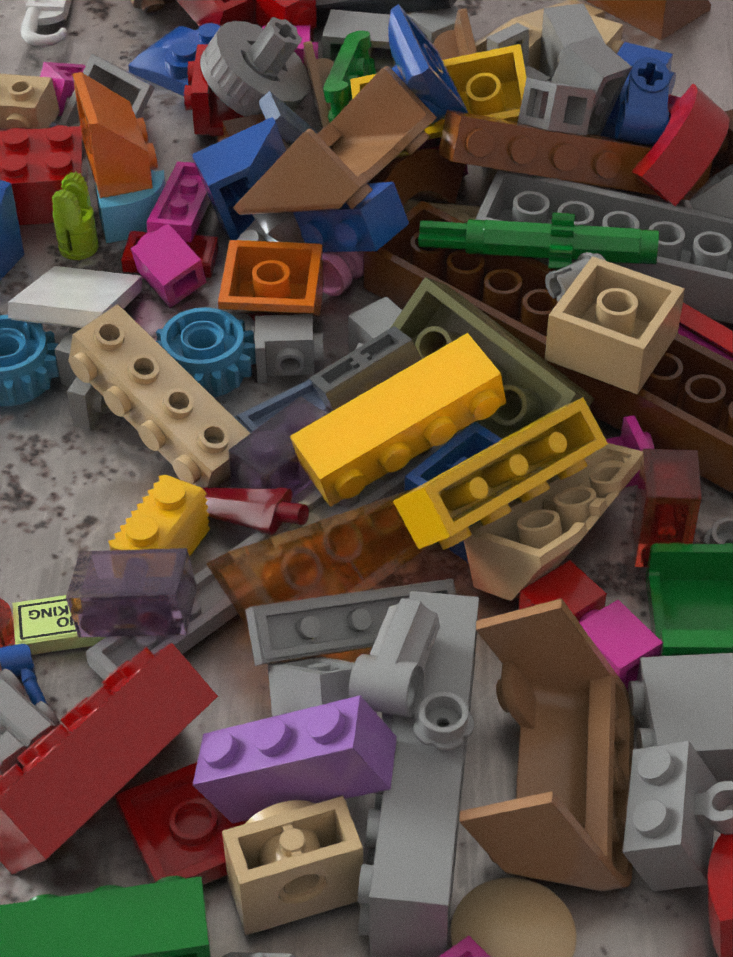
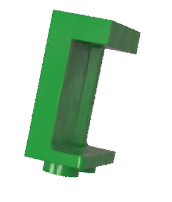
(691, 597)

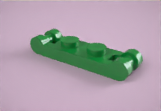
(350, 63)

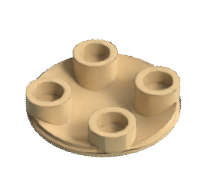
(515, 920)

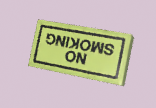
(47, 626)

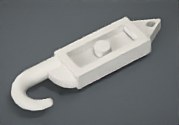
(44, 13)

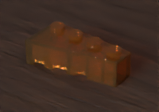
(318, 560)

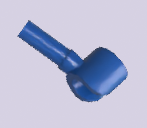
(19, 661)

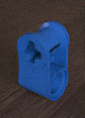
(644, 103)

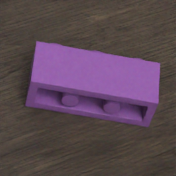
(296, 756)

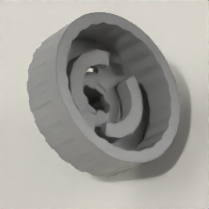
(251, 60)

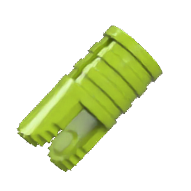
(74, 219)

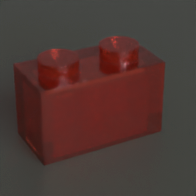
(665, 500)

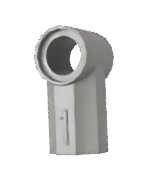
(394, 671)

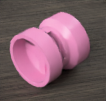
(340, 269)

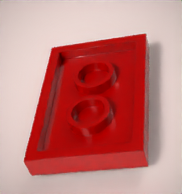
(175, 827)

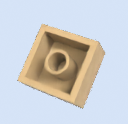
(614, 324)

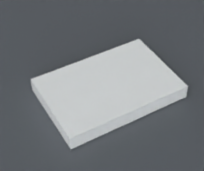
(73, 296)

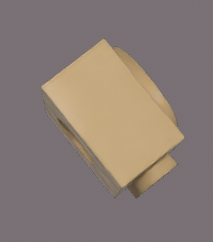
(293, 862)

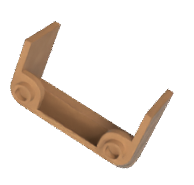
(570, 754)

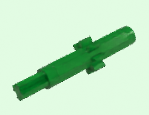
(555, 241)

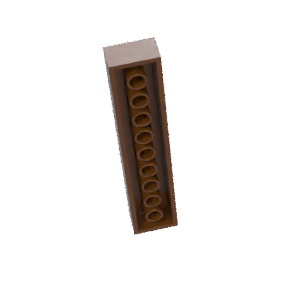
(681, 403)

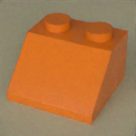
(113, 139)
(272, 278)

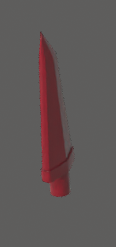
(255, 508)

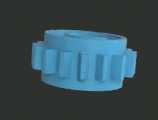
(210, 347)
(25, 361)

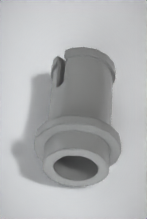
(560, 280)

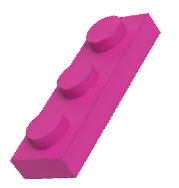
(181, 202)

